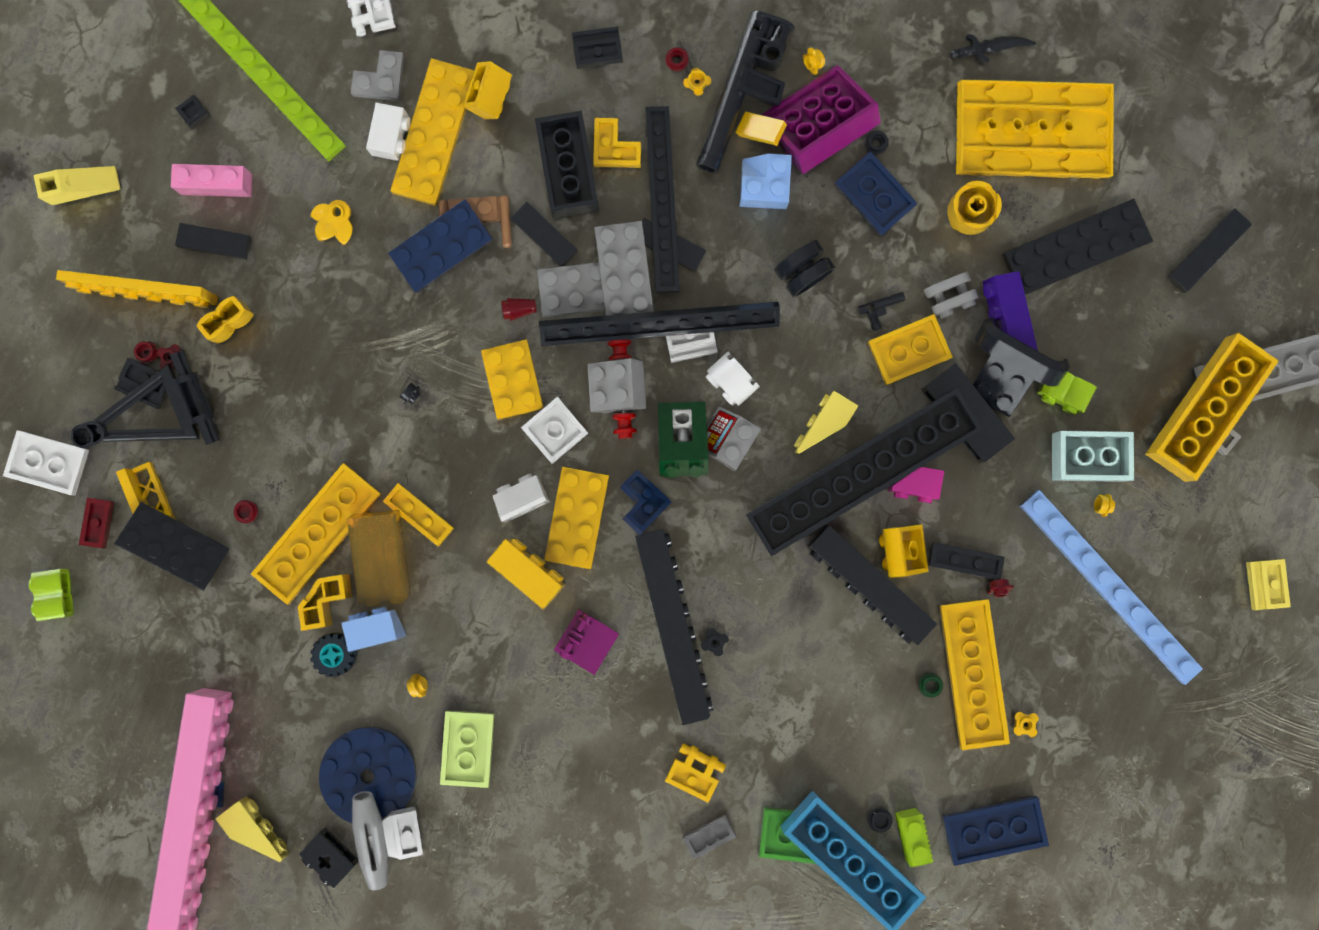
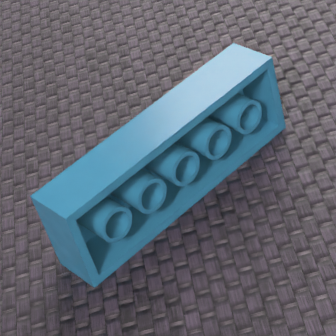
(852, 862)

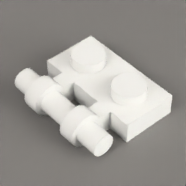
(379, 15)

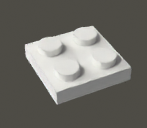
(554, 430)

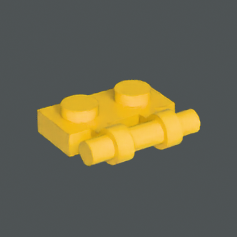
(691, 779)

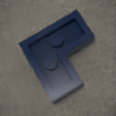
(649, 501)

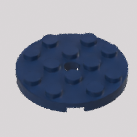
(367, 750)

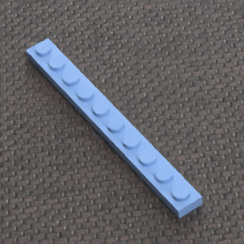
(1111, 587)

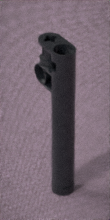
(752, 54)

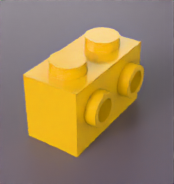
(487, 90)

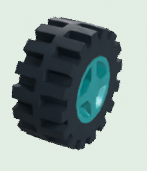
(326, 659)

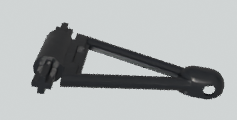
(186, 399)

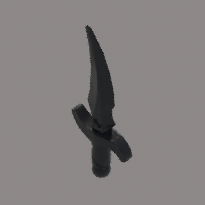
(995, 45)

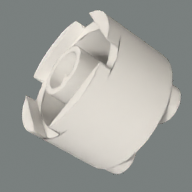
(732, 379)

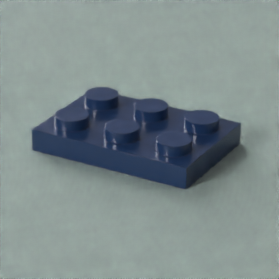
(875, 193)

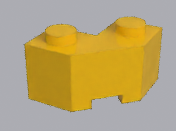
(315, 608)

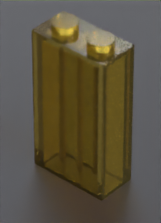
(379, 557)

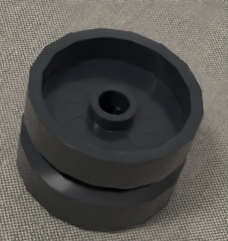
(805, 268)

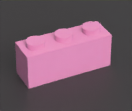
(211, 180)

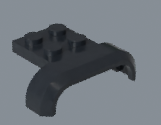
(1012, 368)

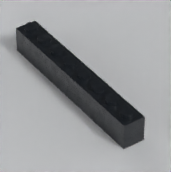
(673, 628)

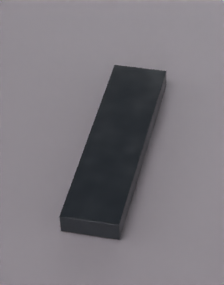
(1209, 250)

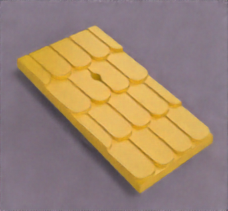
(1035, 129)

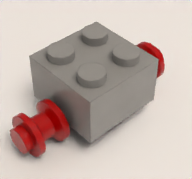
(618, 387)

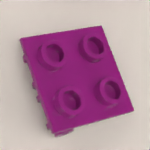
(586, 642)

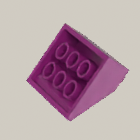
(824, 118)

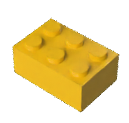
(526, 572)

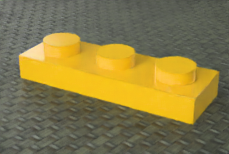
(418, 514)

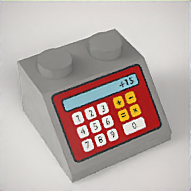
(730, 437)

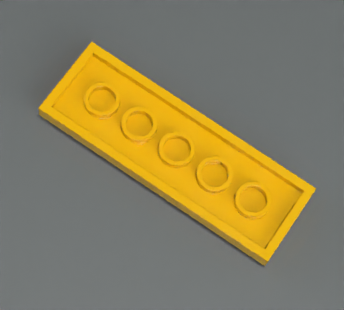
(433, 133)
(134, 288)
(315, 534)
(974, 674)

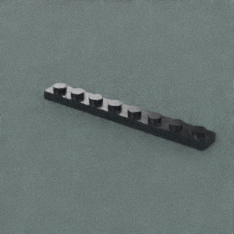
(662, 200)

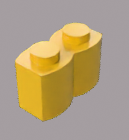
(227, 317)

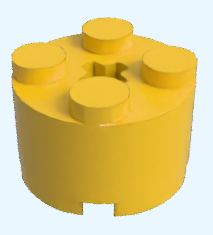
(984, 199)

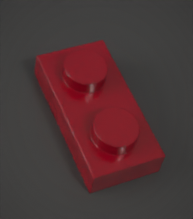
(96, 523)

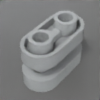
(964, 299)

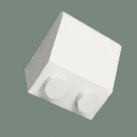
(520, 498)

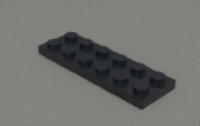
(1079, 246)

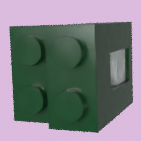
(683, 456)

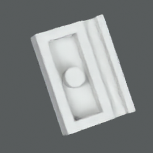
(691, 346)

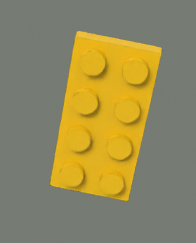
(576, 518)

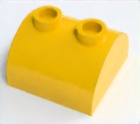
(904, 551)

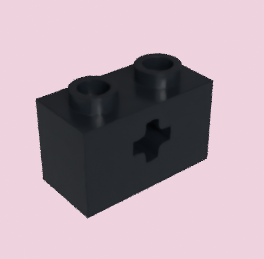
(325, 845)

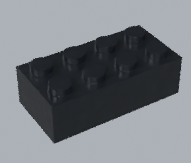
(566, 164)

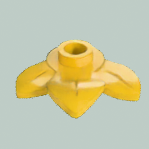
(330, 224)

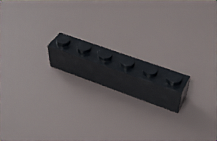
(872, 585)

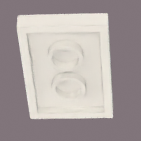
(46, 463)

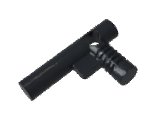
(879, 308)

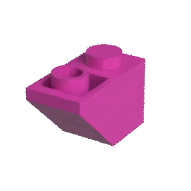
(922, 483)

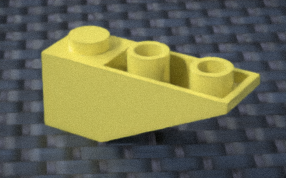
(74, 184)
(833, 416)
(249, 828)

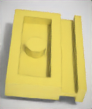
(1268, 584)

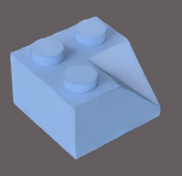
(766, 181)
(371, 630)

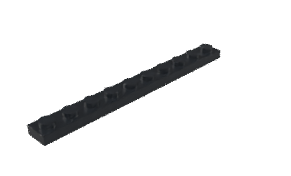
(659, 323)

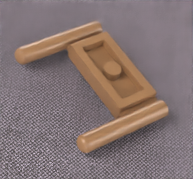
(488, 210)

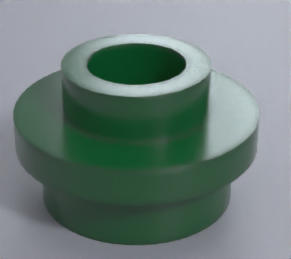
(936, 690)

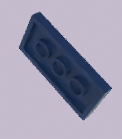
(440, 246)
(995, 830)

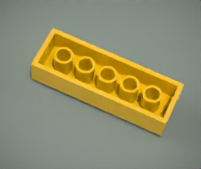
(1212, 407)

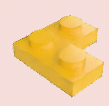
(610, 151)

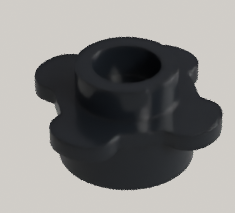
(712, 635)

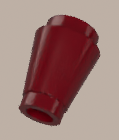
(517, 307)

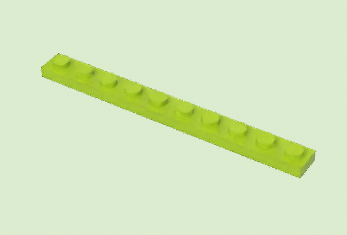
(265, 77)

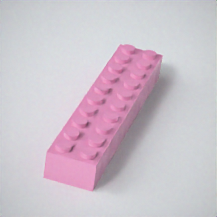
(190, 810)

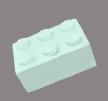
(1092, 456)

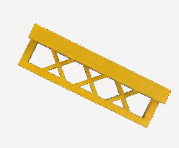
(134, 492)

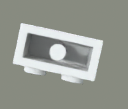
(388, 131)

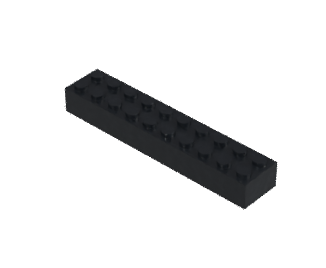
(864, 471)

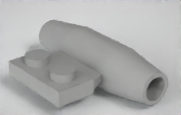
(381, 838)

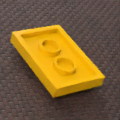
(909, 349)
(512, 379)

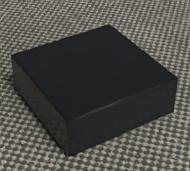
(192, 111)

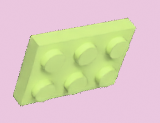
(467, 749)

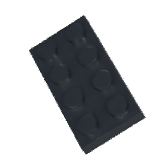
(171, 546)

